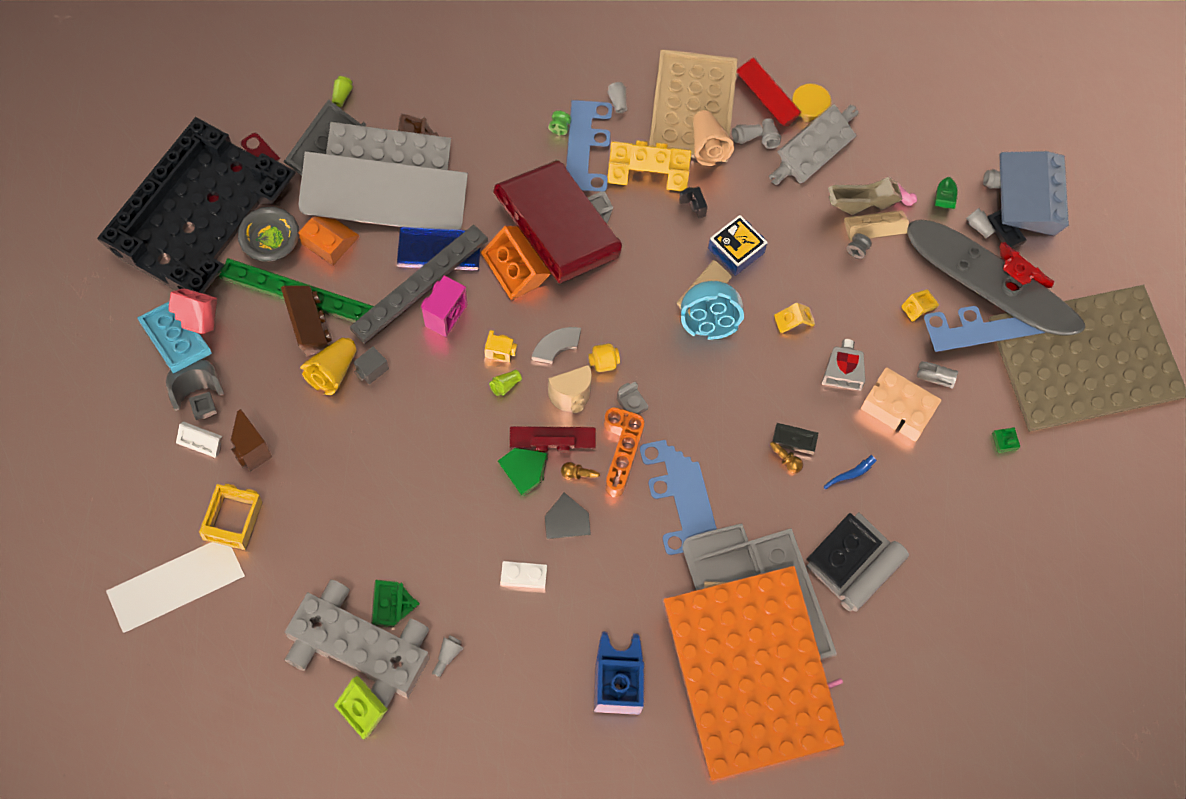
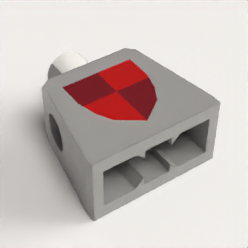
(845, 367)

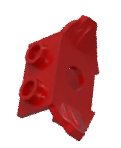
(1021, 269)

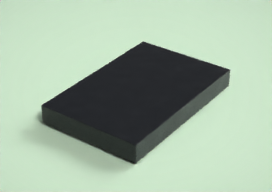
(844, 551)

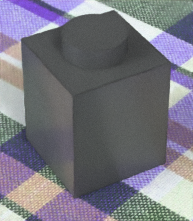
(370, 365)

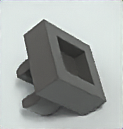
(202, 406)

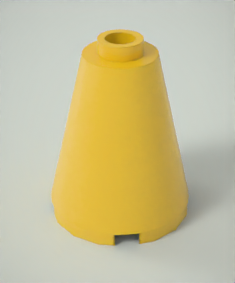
(330, 365)

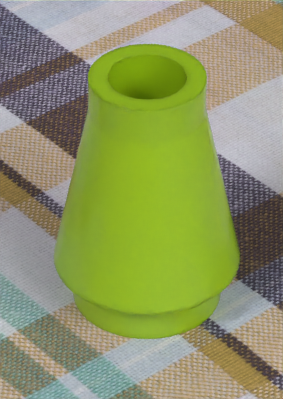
(341, 90)
(503, 383)

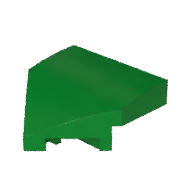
(524, 468)
(391, 603)

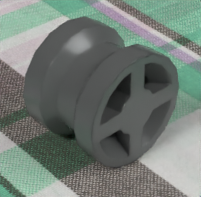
(859, 245)

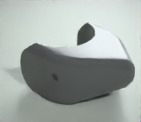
(193, 377)

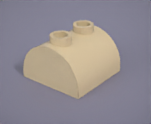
(571, 389)

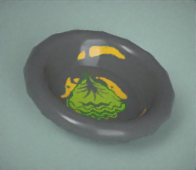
(268, 234)

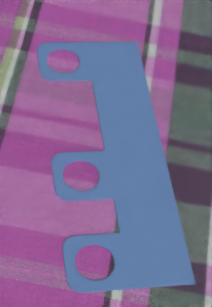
(581, 138)
(976, 331)

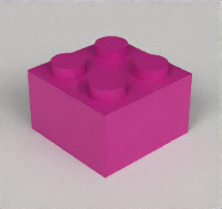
(444, 305)

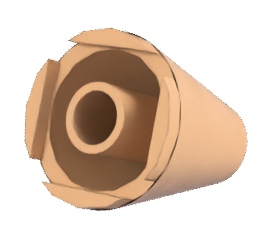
(710, 139)

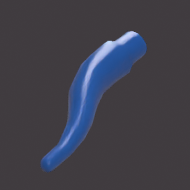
(859, 470)

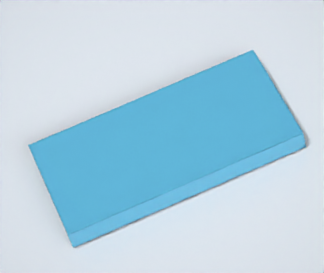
(175, 344)

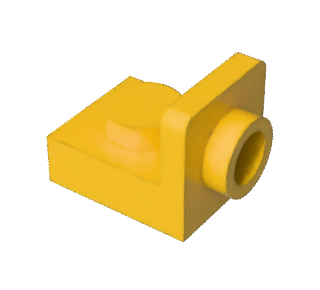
(919, 304)

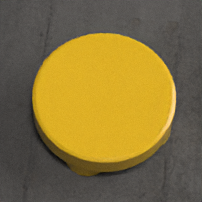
(811, 100)

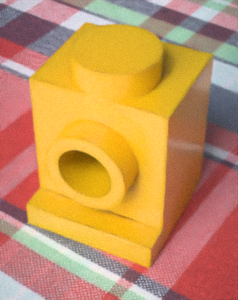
(500, 347)

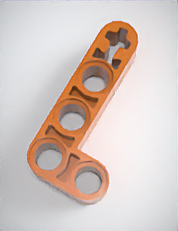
(622, 454)

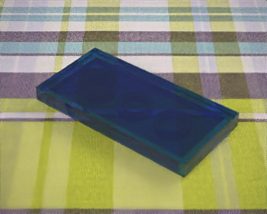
(422, 244)

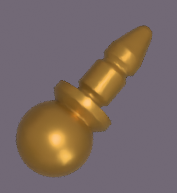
(793, 463)
(570, 470)

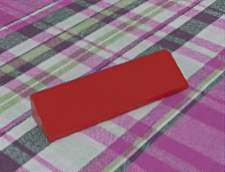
(769, 92)

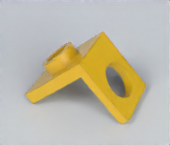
(793, 317)

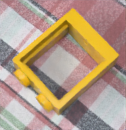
(225, 537)

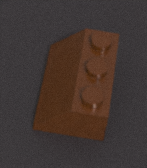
(306, 318)

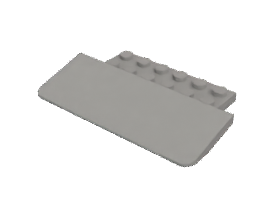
(383, 179)
(729, 556)

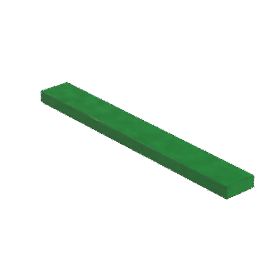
(271, 284)

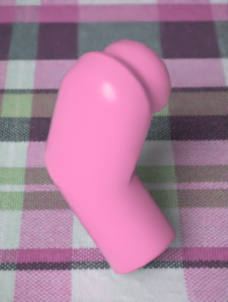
(908, 199)

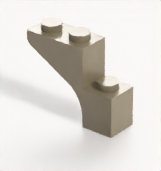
(860, 197)

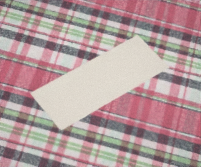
(174, 584)

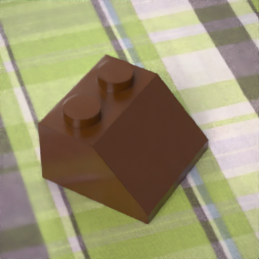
(248, 444)

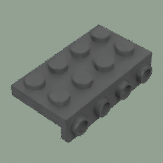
(316, 136)

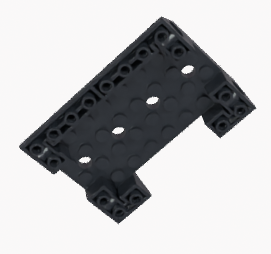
(178, 196)

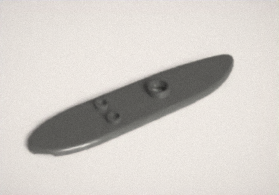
(985, 275)

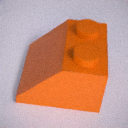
(327, 238)

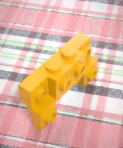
(649, 158)

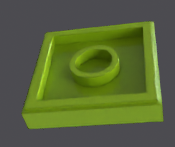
(360, 707)

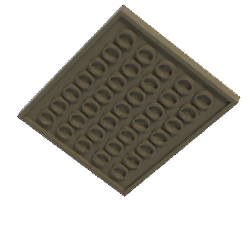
(1104, 370)

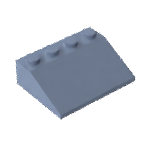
(1034, 191)

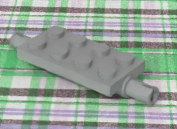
(815, 144)

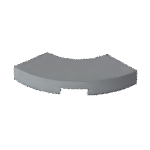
(555, 343)

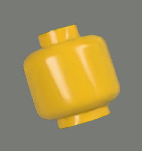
(604, 357)

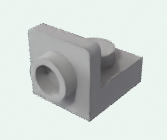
(631, 399)

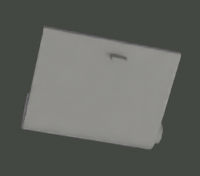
(871, 574)

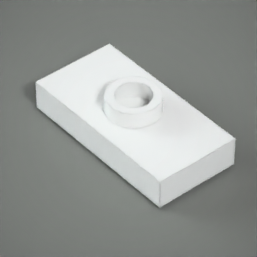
(199, 439)

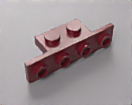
(553, 438)

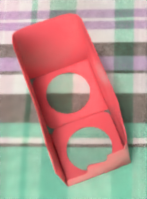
(193, 310)

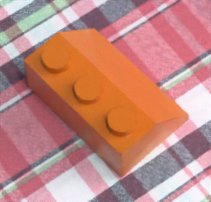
(515, 262)

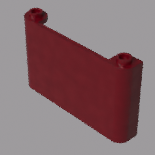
(558, 220)

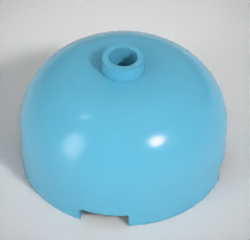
(714, 310)

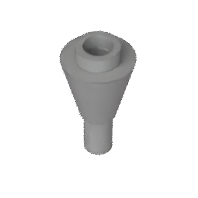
(449, 650)

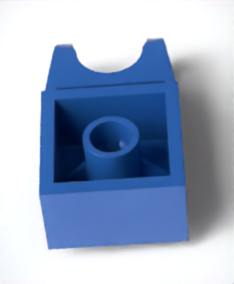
(619, 668)

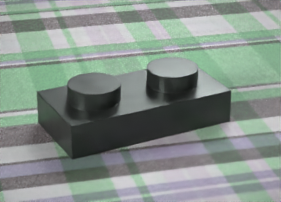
(795, 438)

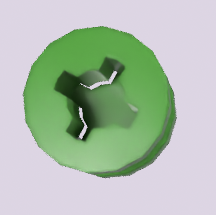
(559, 123)

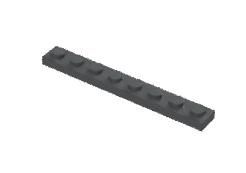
(418, 284)

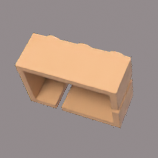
(899, 399)

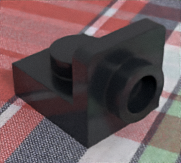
(696, 200)

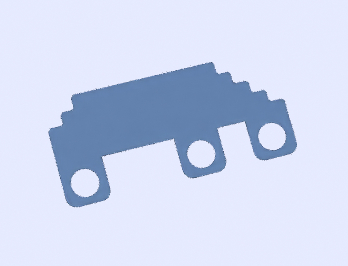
(689, 492)

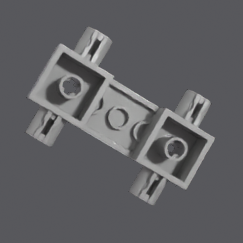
(357, 643)

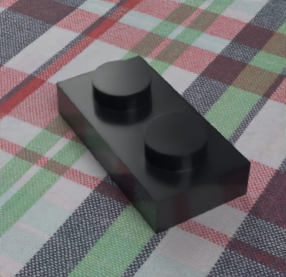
(1006, 233)

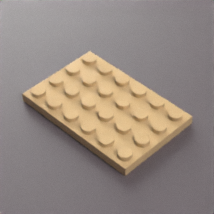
(684, 88)

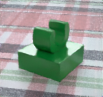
(1006, 440)

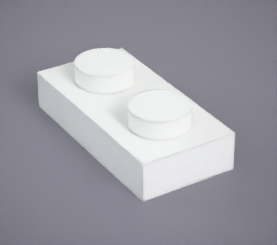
(523, 574)

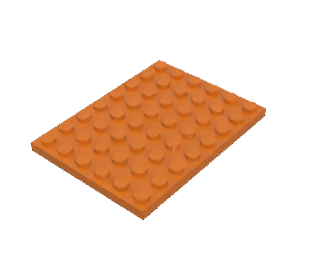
(753, 673)

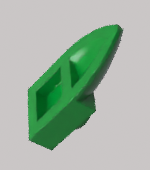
(946, 193)

